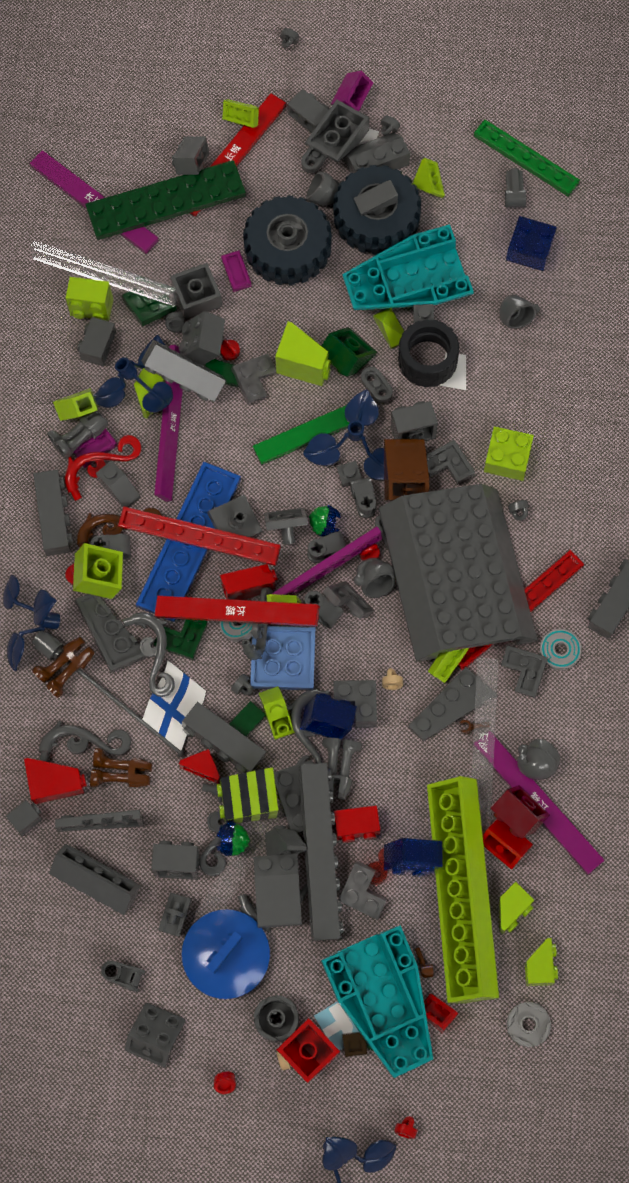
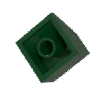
(347, 351)

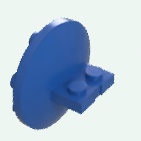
(225, 954)

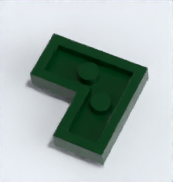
(146, 310)
(187, 642)

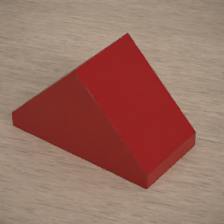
(201, 765)
(439, 1013)

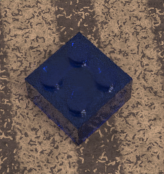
(531, 243)
(328, 716)
(413, 856)

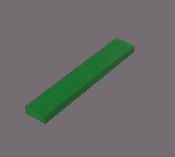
(526, 158)
(300, 436)

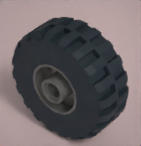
(382, 227)
(287, 240)

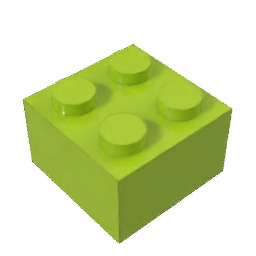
(89, 298)
(508, 453)
(98, 571)

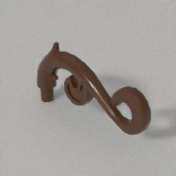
(90, 523)

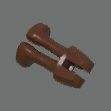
(46, 673)
(135, 764)

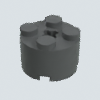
(272, 1007)

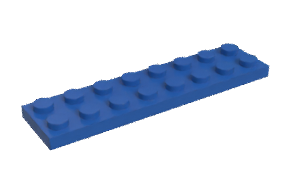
(178, 561)

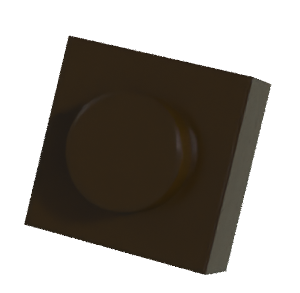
(354, 1044)

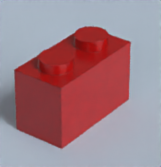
(357, 823)
(504, 844)

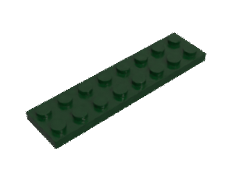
(165, 200)

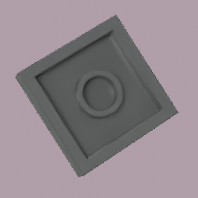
(235, 518)
(286, 521)

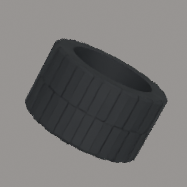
(434, 332)

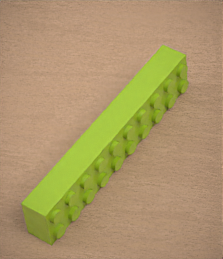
(463, 892)

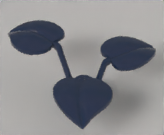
(112, 391)
(359, 412)
(42, 617)
(340, 1150)

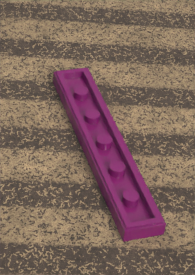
(330, 563)

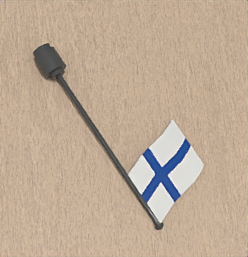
(162, 714)

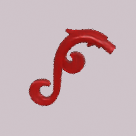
(73, 467)

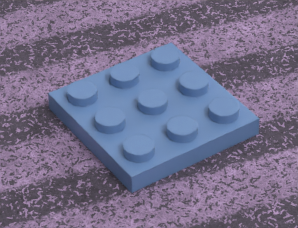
(286, 659)

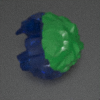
(324, 520)
(233, 839)

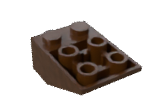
(405, 468)

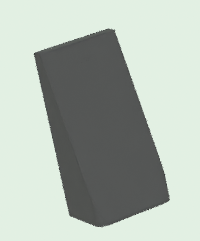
(376, 198)

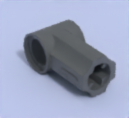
(515, 193)

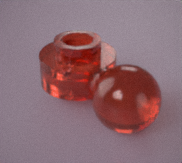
(379, 866)

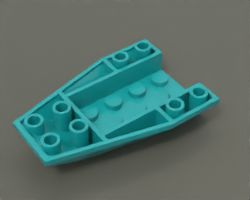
(410, 273)
(383, 998)

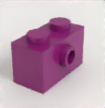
(354, 89)

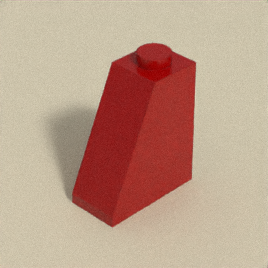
(247, 582)
(53, 781)

